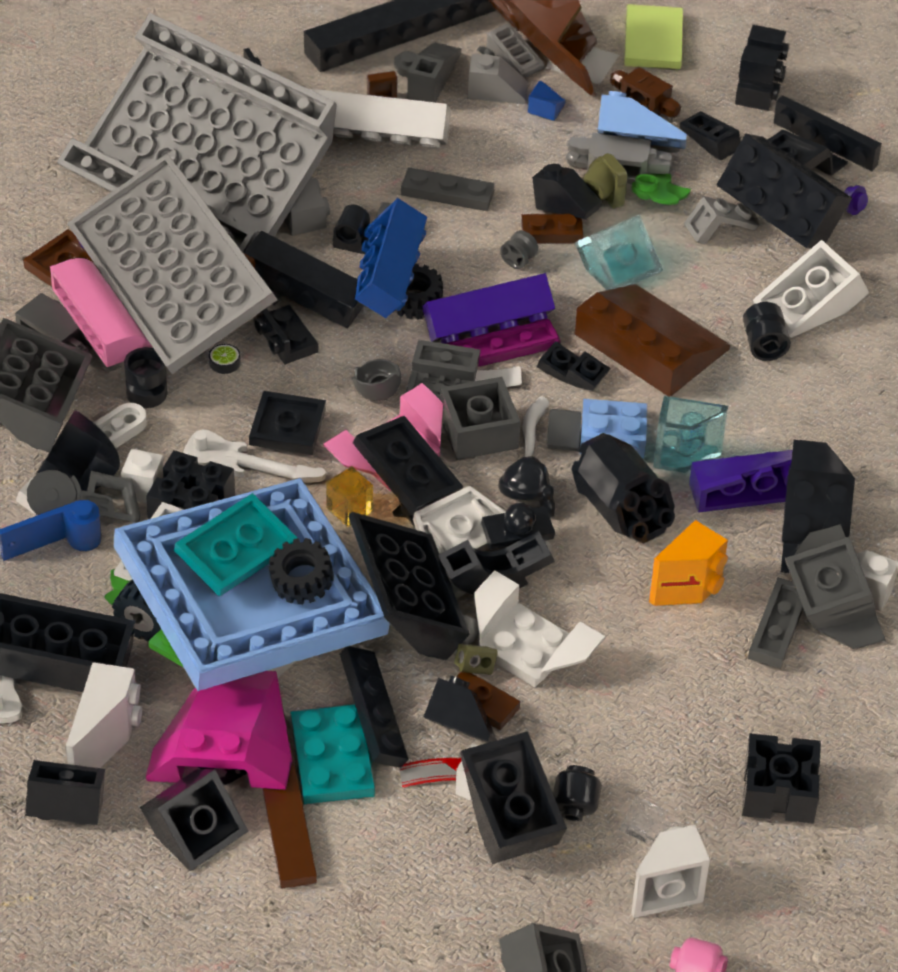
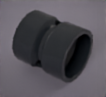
(766, 331)
(145, 378)

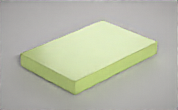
(653, 36)

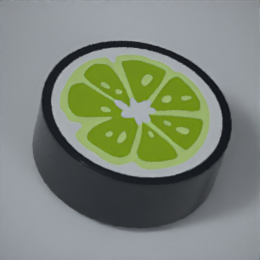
(224, 358)

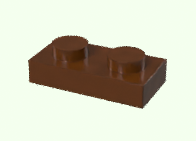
(553, 228)

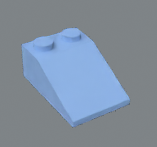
(630, 119)

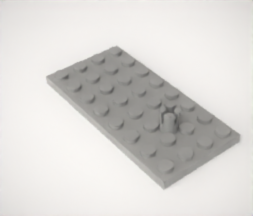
(171, 263)

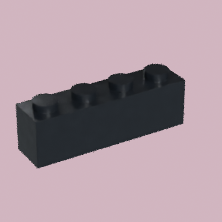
(305, 279)

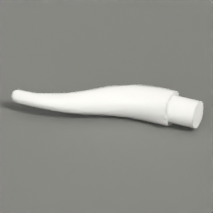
(530, 421)

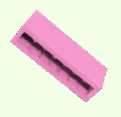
(97, 310)

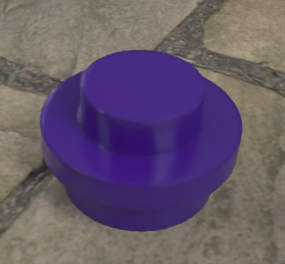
(859, 199)

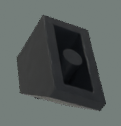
(564, 192)
(459, 709)

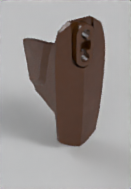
(555, 30)

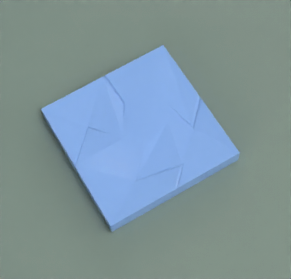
(250, 624)

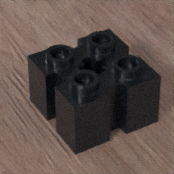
(762, 67)
(190, 484)
(781, 778)

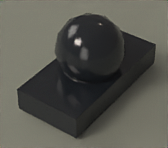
(516, 524)

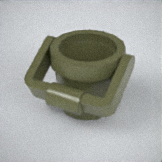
(607, 180)

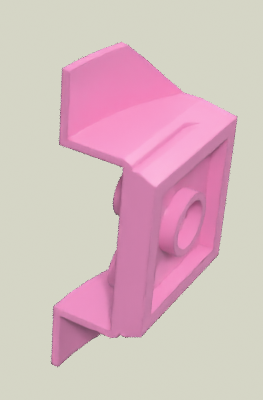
(419, 407)

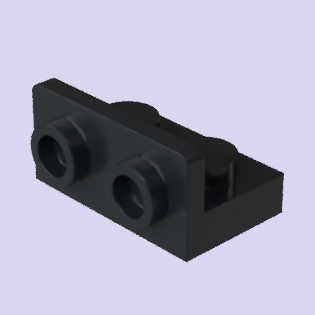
(285, 334)

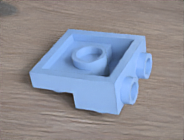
(617, 418)

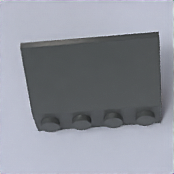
(37, 383)

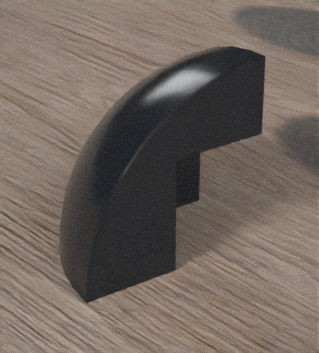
(80, 450)

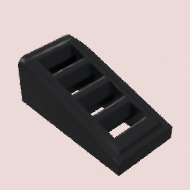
(714, 136)

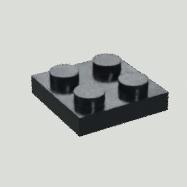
(287, 422)

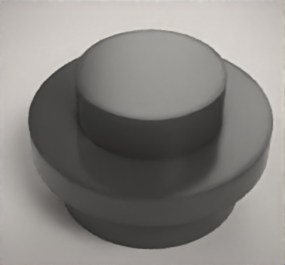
(403, 62)

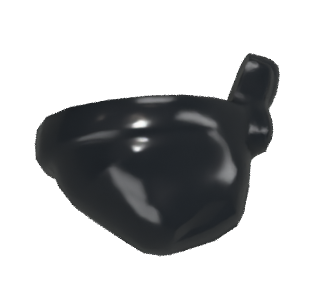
(528, 481)

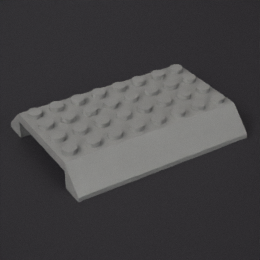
(224, 121)

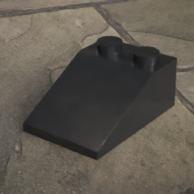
(511, 798)

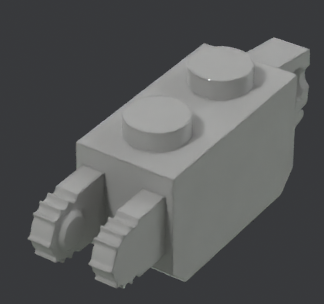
(630, 152)

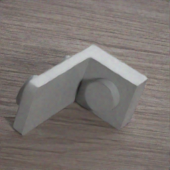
(712, 212)

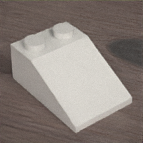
(815, 290)
(104, 715)

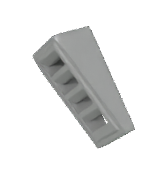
(507, 36)

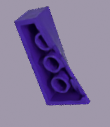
(488, 307)
(740, 481)

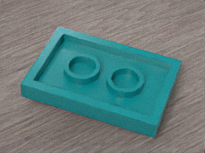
(234, 544)
(331, 754)

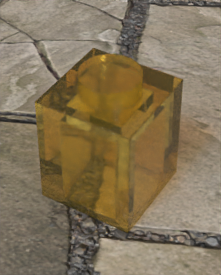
(348, 494)

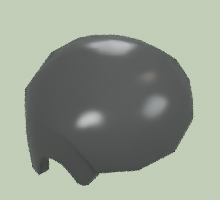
(377, 379)

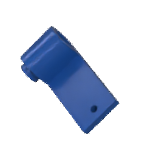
(75, 521)

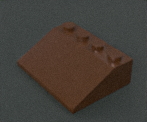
(647, 337)

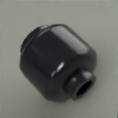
(577, 792)

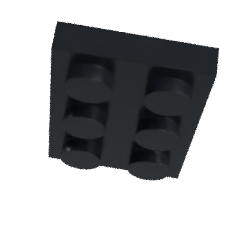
(407, 464)

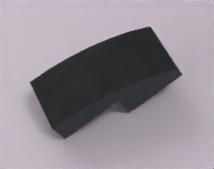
(567, 367)

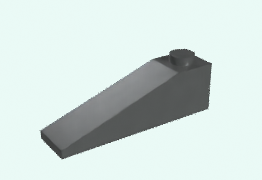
(542, 950)

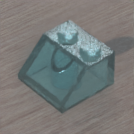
(620, 254)
(688, 433)

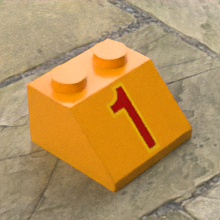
(689, 567)

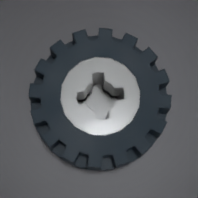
(132, 606)

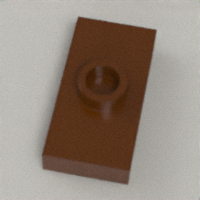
(497, 704)

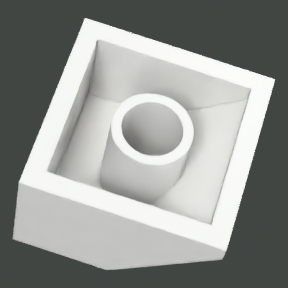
(671, 872)

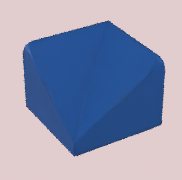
(545, 102)

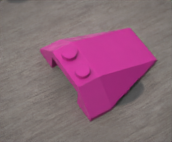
(228, 728)

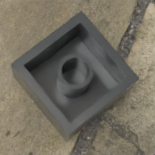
(480, 418)

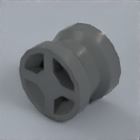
(519, 249)

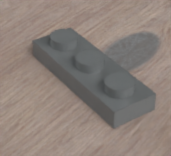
(447, 189)
(777, 625)

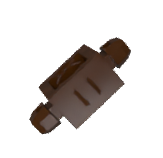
(647, 91)

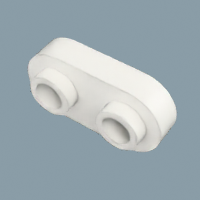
(117, 425)

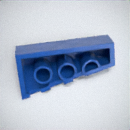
(390, 257)

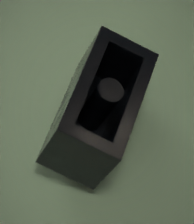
(65, 792)

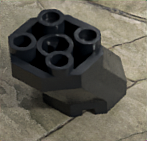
(623, 488)

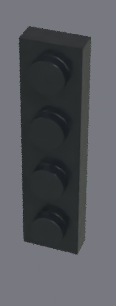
(827, 132)
(373, 707)

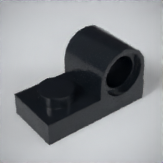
(350, 229)

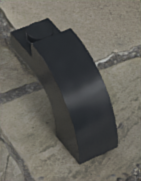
(471, 567)

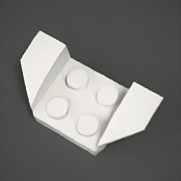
(524, 640)

